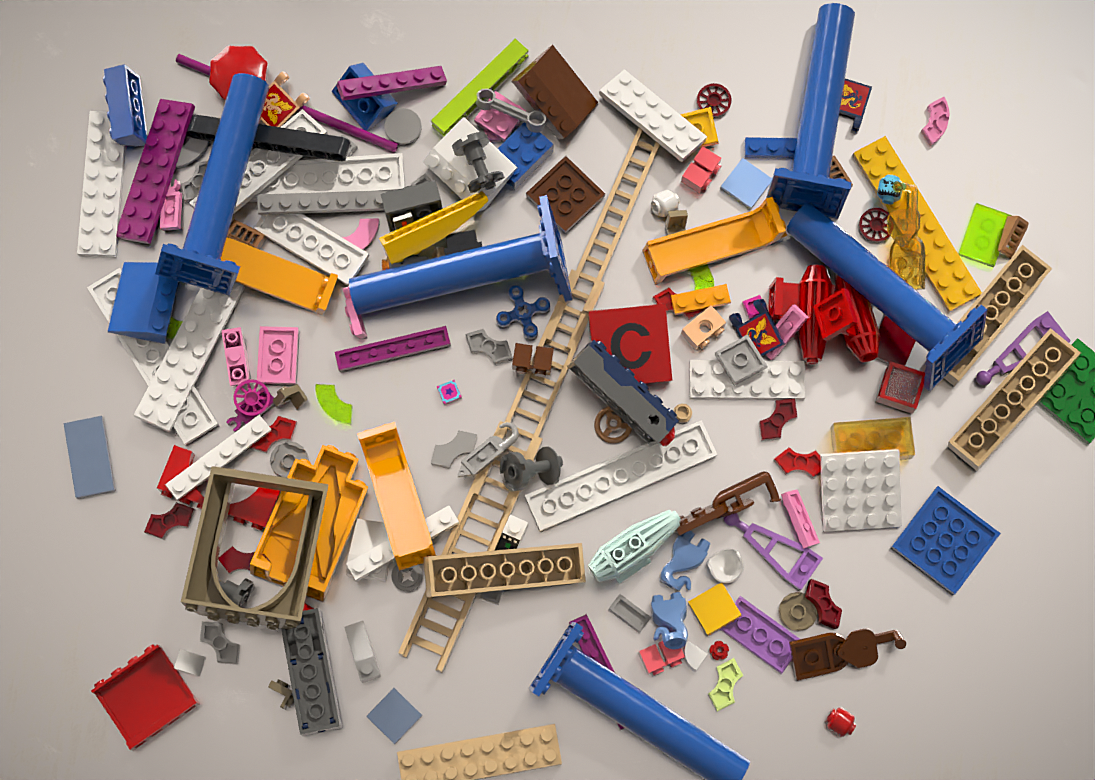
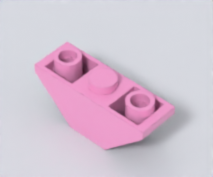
(235, 356)

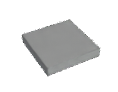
(740, 360)

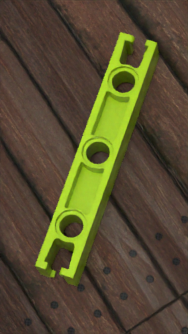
(489, 78)

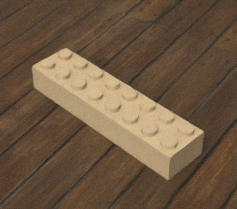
(1002, 301)
(1013, 399)
(504, 569)
(483, 756)

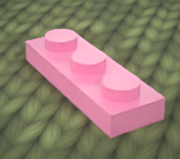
(788, 326)
(800, 518)

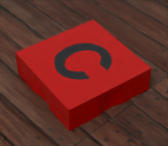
(637, 338)

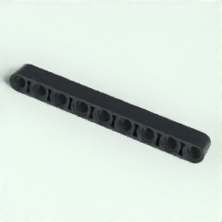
(279, 139)

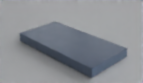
(89, 457)

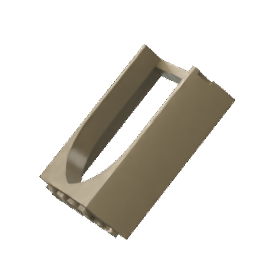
(202, 587)

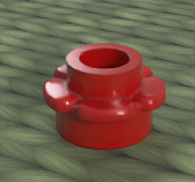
(719, 655)

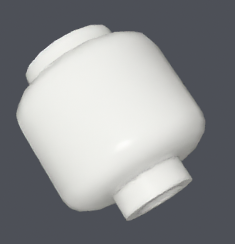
(664, 202)

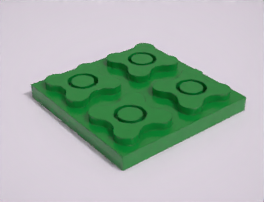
(1074, 395)

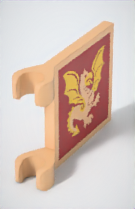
(279, 105)

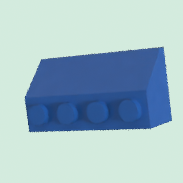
(125, 106)

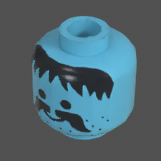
(886, 191)

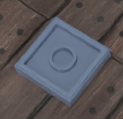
(394, 715)

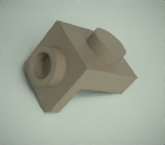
(676, 221)
(291, 394)
(281, 687)

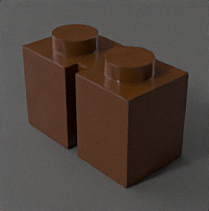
(542, 361)

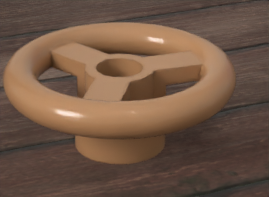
(610, 417)

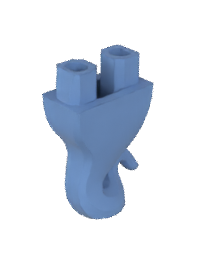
(685, 558)
(670, 617)

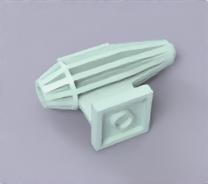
(632, 548)

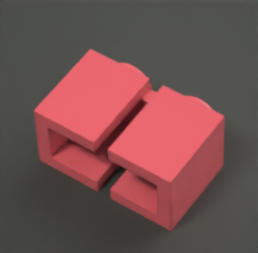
(699, 173)
(652, 659)

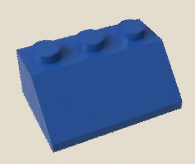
(366, 110)

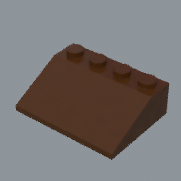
(555, 91)

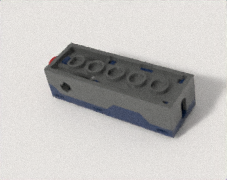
(624, 394)
(311, 674)

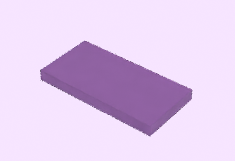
(761, 635)

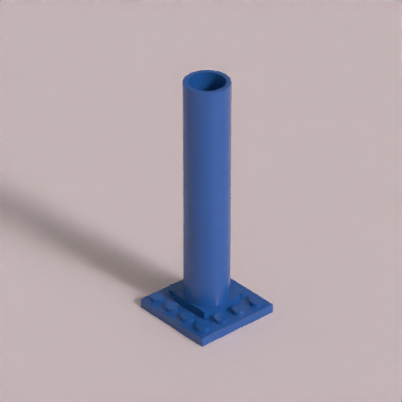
(819, 120)
(200, 258)
(467, 269)
(890, 293)
(637, 711)

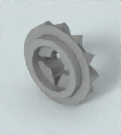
(408, 585)

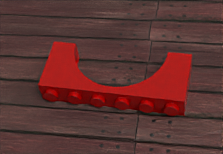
(252, 510)

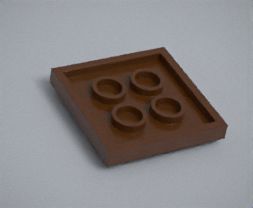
(568, 192)

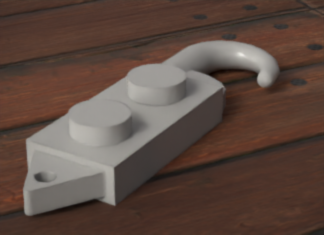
(487, 452)

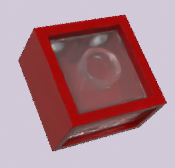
(901, 387)

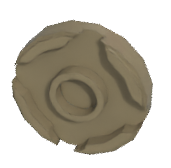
(797, 612)

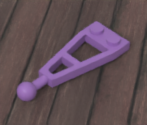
(1042, 325)
(801, 570)

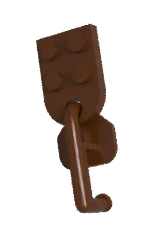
(719, 507)
(818, 654)

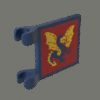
(854, 101)
(759, 328)

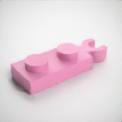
(171, 211)
(357, 327)

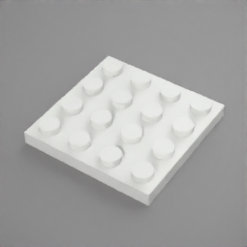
(861, 490)

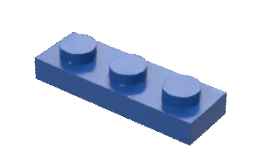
(770, 147)

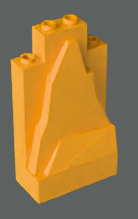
(285, 524)

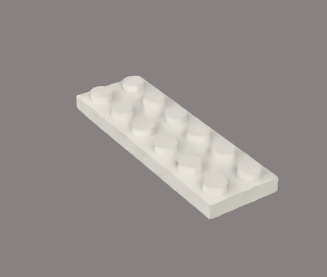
(653, 115)
(314, 244)
(776, 382)

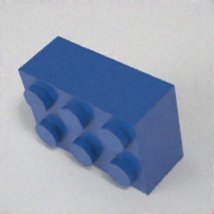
(527, 152)

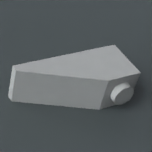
(362, 652)

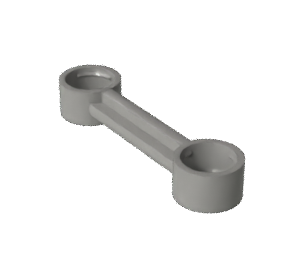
(511, 110)

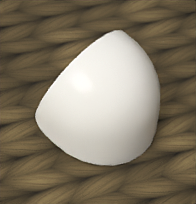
(726, 565)

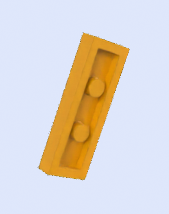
(700, 299)

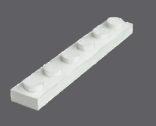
(218, 457)
(383, 553)

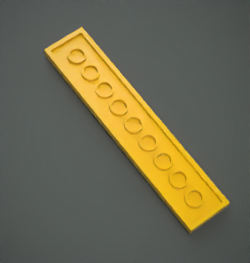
(942, 262)

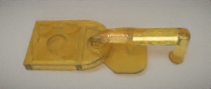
(907, 250)

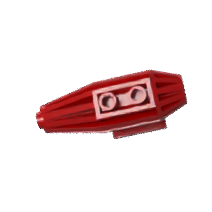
(812, 289)
(851, 315)

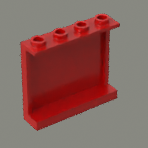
(145, 696)

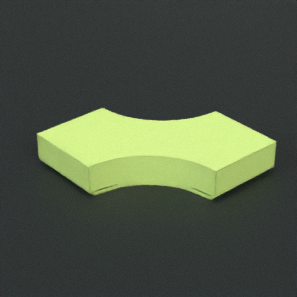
(727, 677)

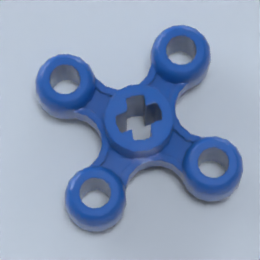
(520, 305)

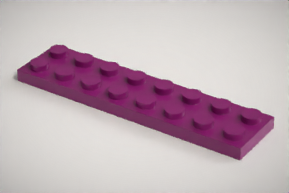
(155, 171)

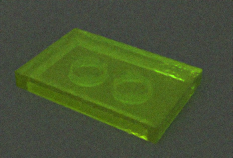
(983, 235)

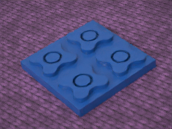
(945, 540)

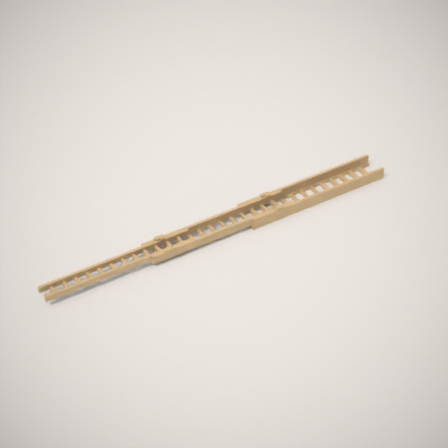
(536, 442)

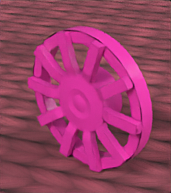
(251, 397)

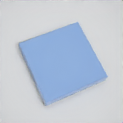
(746, 183)

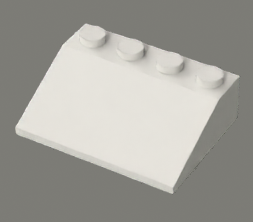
(455, 169)

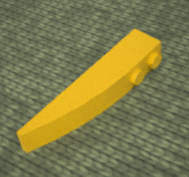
(430, 229)

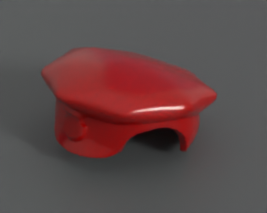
(234, 61)

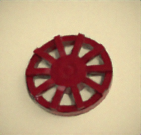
(714, 99)
(875, 225)

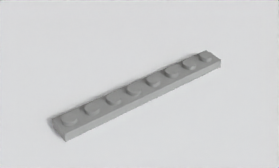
(320, 202)

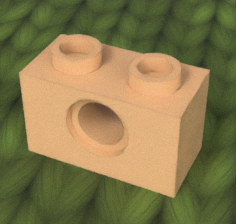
(707, 318)

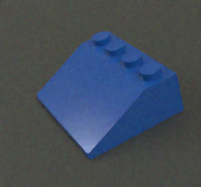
(143, 303)

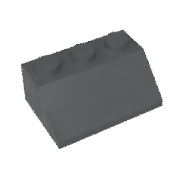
(418, 200)

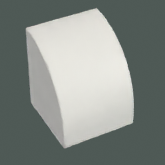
(693, 656)
(189, 662)

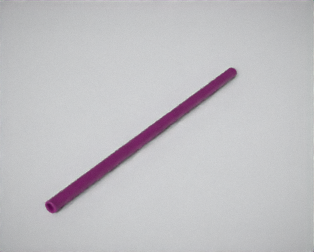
(317, 115)

